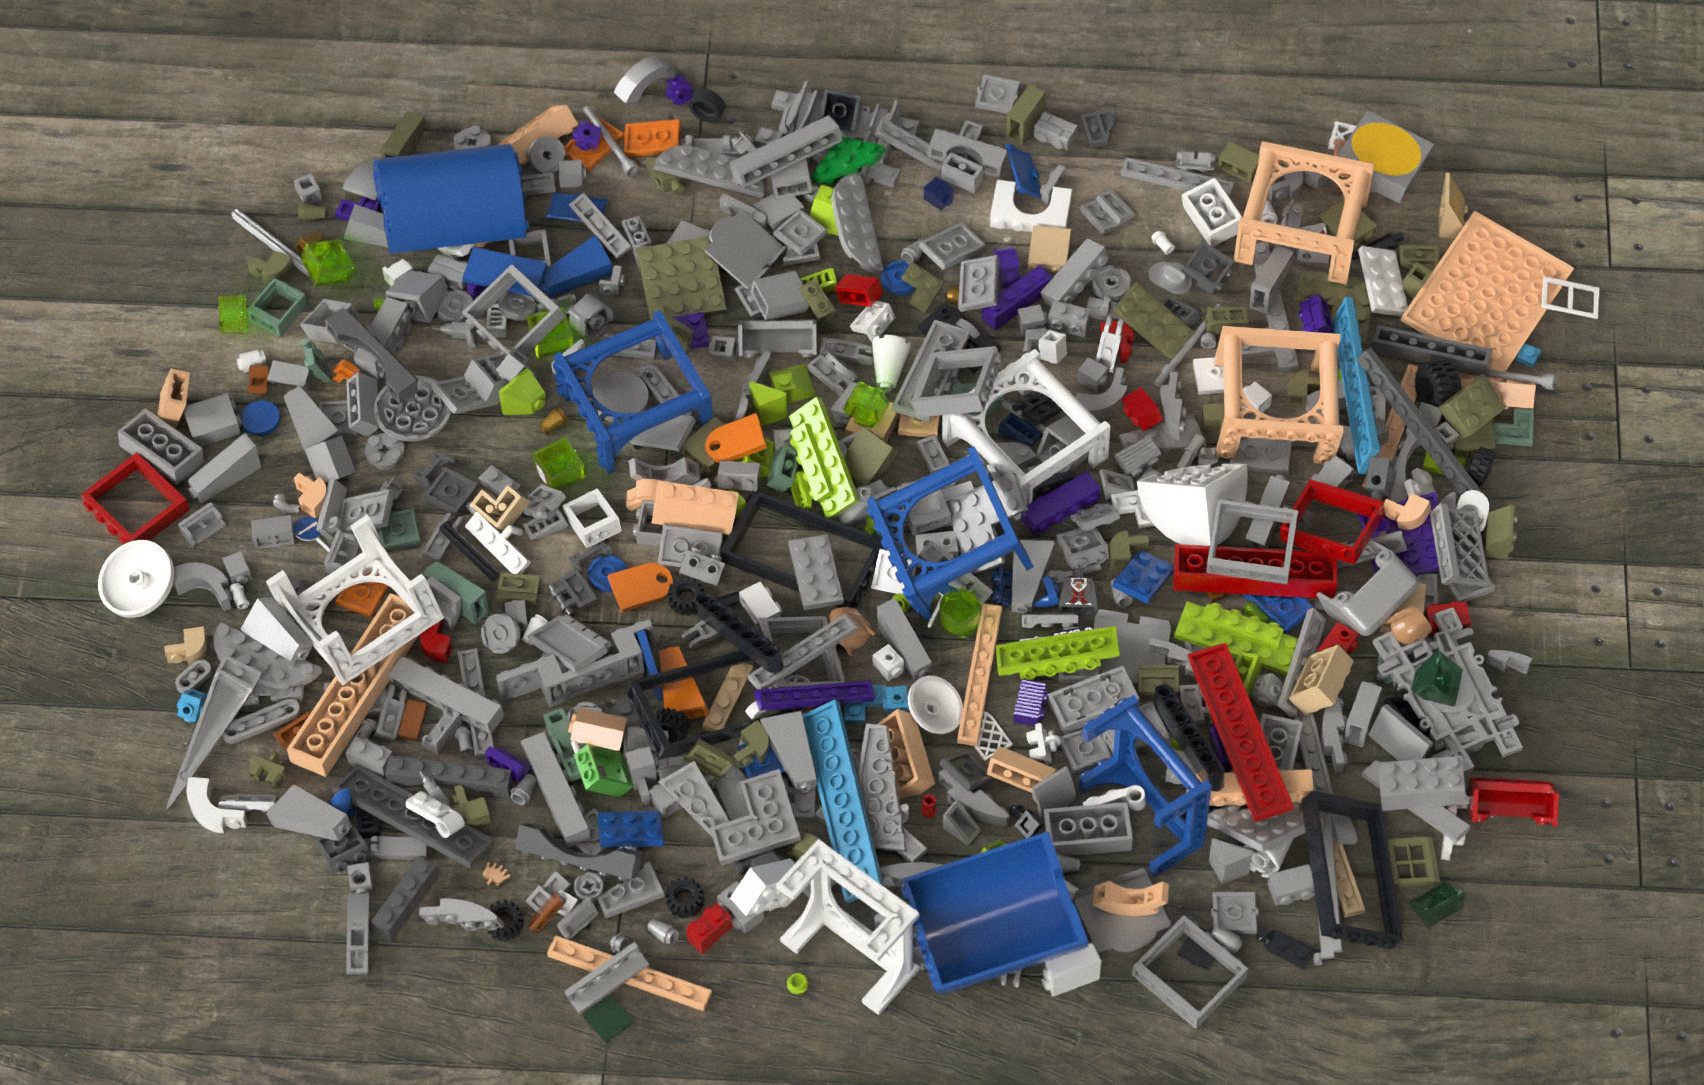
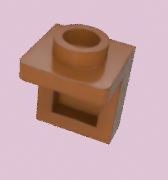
(258, 380)

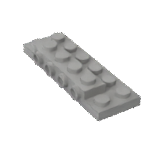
(939, 339)

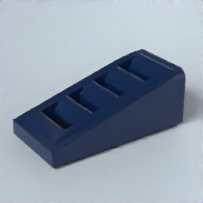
(1011, 423)

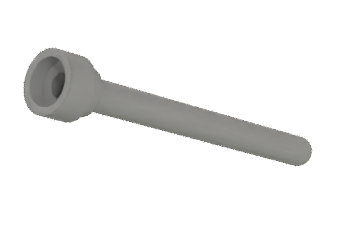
(629, 166)
(1548, 381)

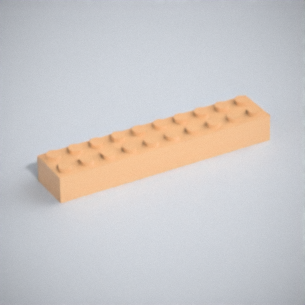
(346, 706)

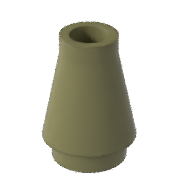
(310, 212)

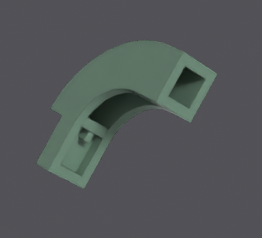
(558, 728)

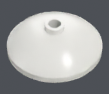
(941, 700)

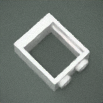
(591, 534)

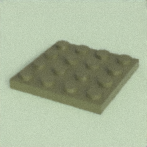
(681, 278)

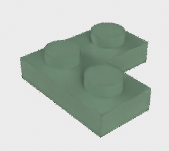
(1518, 433)

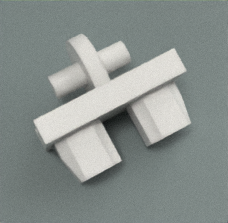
(1045, 742)

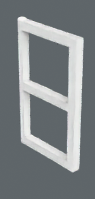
(1570, 285)

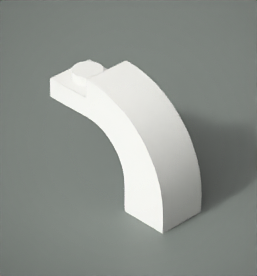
(206, 814)

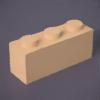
(1017, 769)

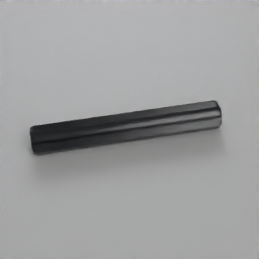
(469, 551)

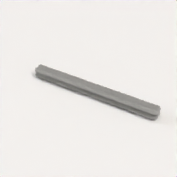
(268, 238)

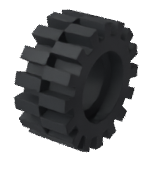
(1481, 465)
(680, 587)
(674, 723)
(684, 908)
(516, 924)

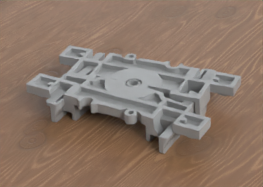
(805, 109)
(1475, 716)

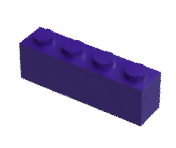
(1017, 296)
(1061, 503)

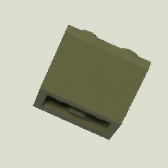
(1500, 533)

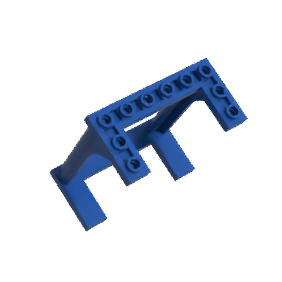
(614, 436)
(923, 588)
(1126, 771)

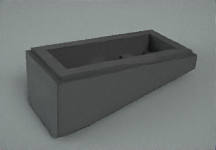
(1191, 314)

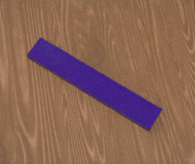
(814, 695)

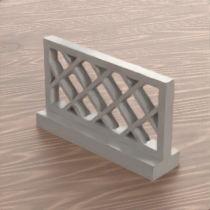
(1446, 546)

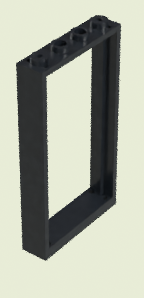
(760, 499)
(652, 726)
(1373, 814)

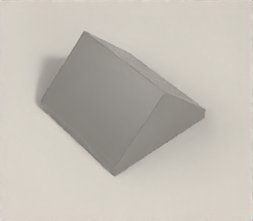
(330, 459)
(1229, 861)

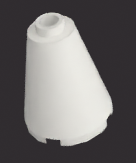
(889, 359)
(1270, 860)

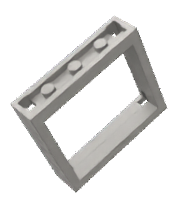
(493, 293)
(929, 405)
(1250, 570)
(803, 625)
(1169, 996)

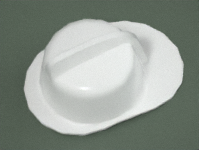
(1475, 502)

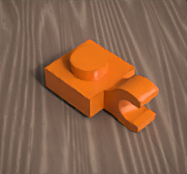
(344, 370)

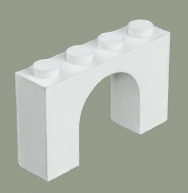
(1006, 216)

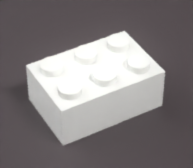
(1212, 212)
(759, 888)

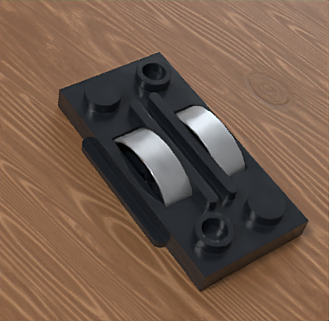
(948, 315)

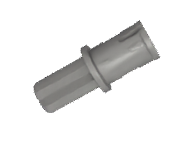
(1191, 451)

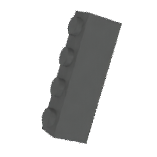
(404, 899)

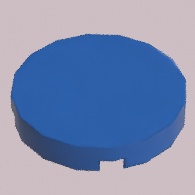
(892, 279)
(260, 418)
(601, 568)

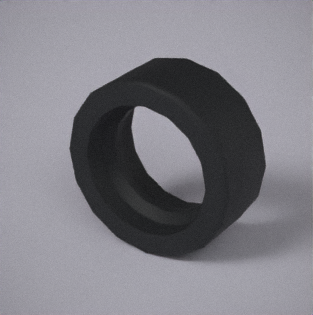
(709, 98)

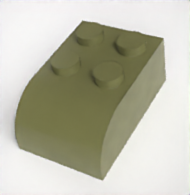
(1472, 407)

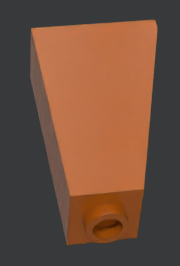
(683, 694)

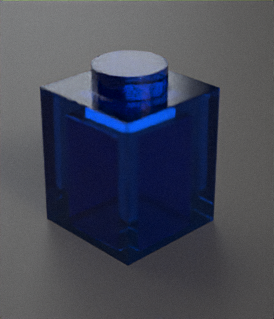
(938, 193)

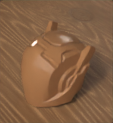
(1409, 625)
(864, 628)

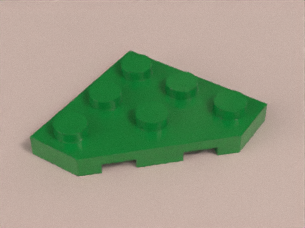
(846, 159)

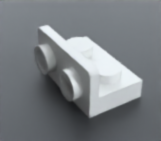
(874, 320)

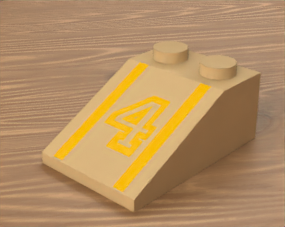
(1451, 209)

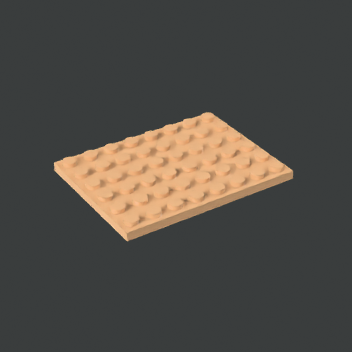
(1487, 291)

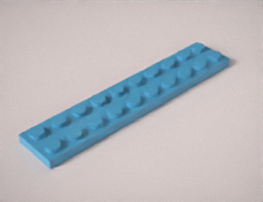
(1356, 386)
(840, 791)

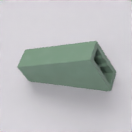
(473, 598)

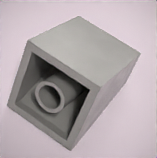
(421, 292)
(1059, 436)

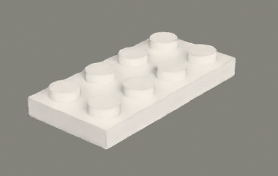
(1383, 281)

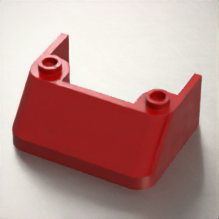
(1513, 798)

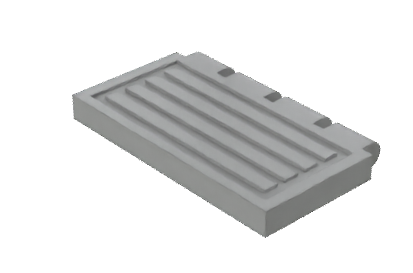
(570, 642)

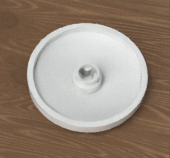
(136, 578)

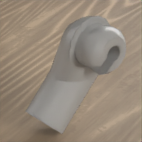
(284, 507)

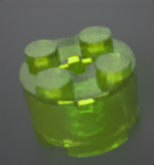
(232, 314)
(866, 405)
(959, 612)

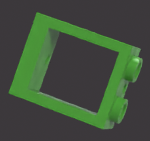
(613, 761)

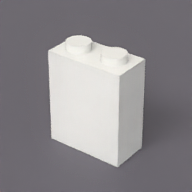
(1071, 970)

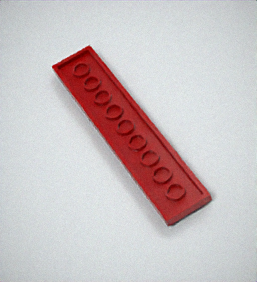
(1240, 732)

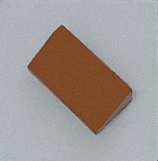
(287, 733)
(546, 912)

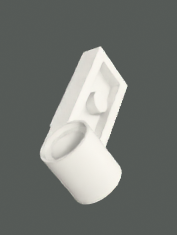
(1120, 796)
(445, 818)

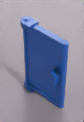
(1024, 171)
(560, 206)

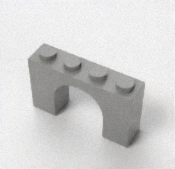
(1346, 445)

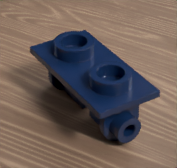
(1001, 578)

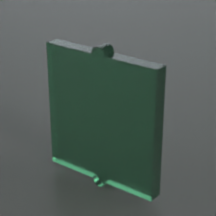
(608, 1019)

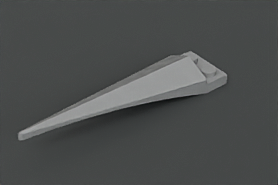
(227, 695)

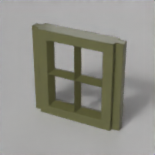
(1429, 860)

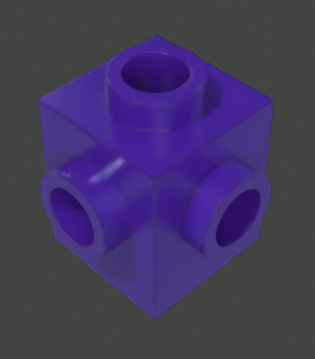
(679, 90)
(587, 136)

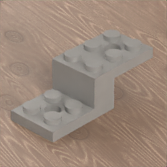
(477, 387)

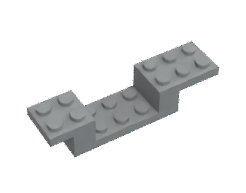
(560, 687)

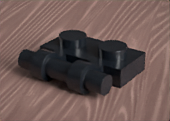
(1039, 410)

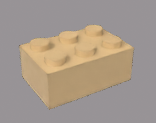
(1321, 680)

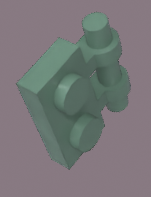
(316, 361)

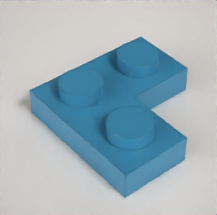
(856, 711)

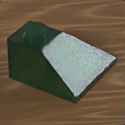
(1438, 680)

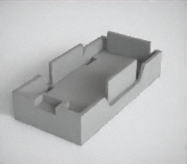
(1090, 698)

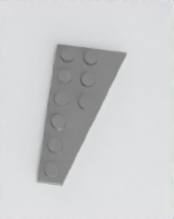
(880, 789)

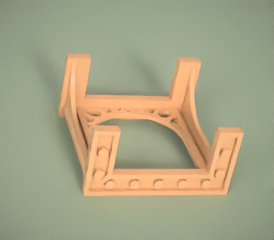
(1340, 247)
(1234, 426)

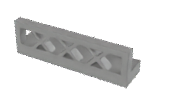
(606, 978)

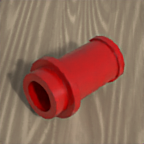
(929, 808)

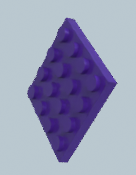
(1420, 542)

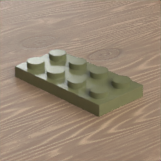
(1153, 321)

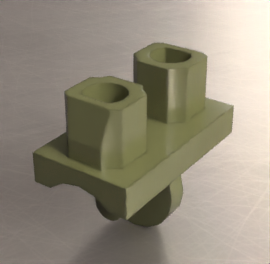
(270, 766)

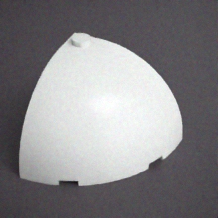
(1186, 501)

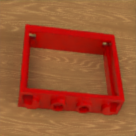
(1342, 499)
(153, 527)

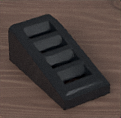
(368, 832)

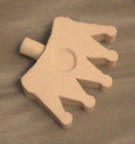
(495, 875)

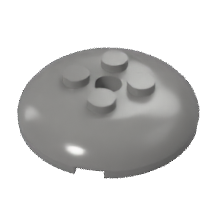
(414, 418)

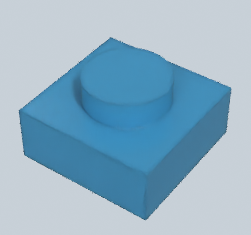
(1528, 355)

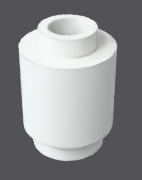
(251, 358)

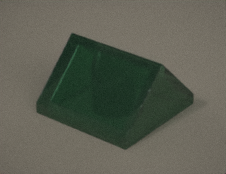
(1438, 903)

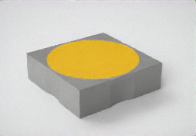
(1393, 151)

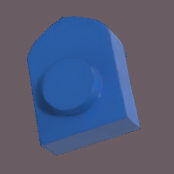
(1051, 591)
(342, 802)

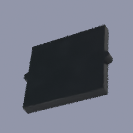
(1196, 954)

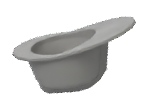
(1170, 277)

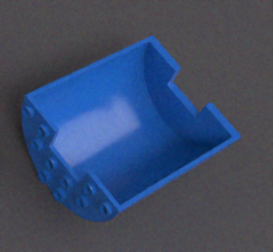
(451, 198)
(993, 914)

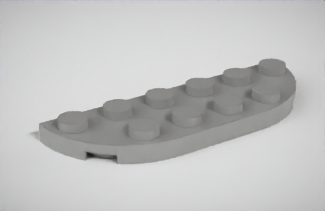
(704, 167)
(855, 223)
(275, 669)

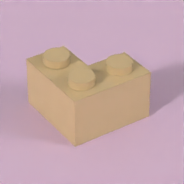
(501, 510)

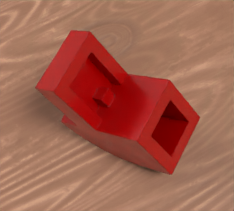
(1126, 341)
(434, 645)

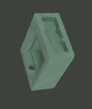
(270, 323)

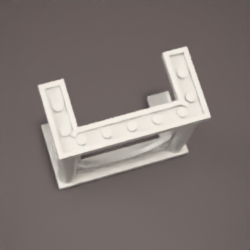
(1030, 376)
(374, 557)
(887, 946)

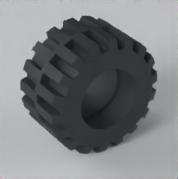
(1436, 382)

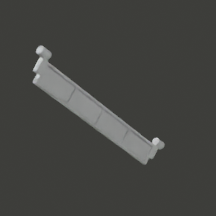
(1329, 945)

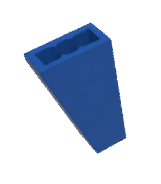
(577, 269)

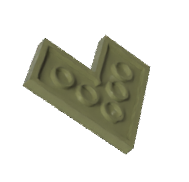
(1317, 282)

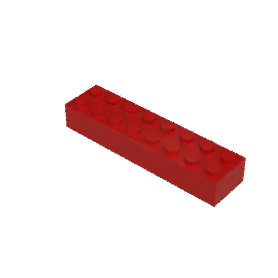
(1308, 572)

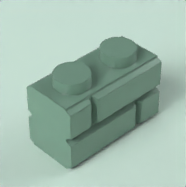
(783, 469)

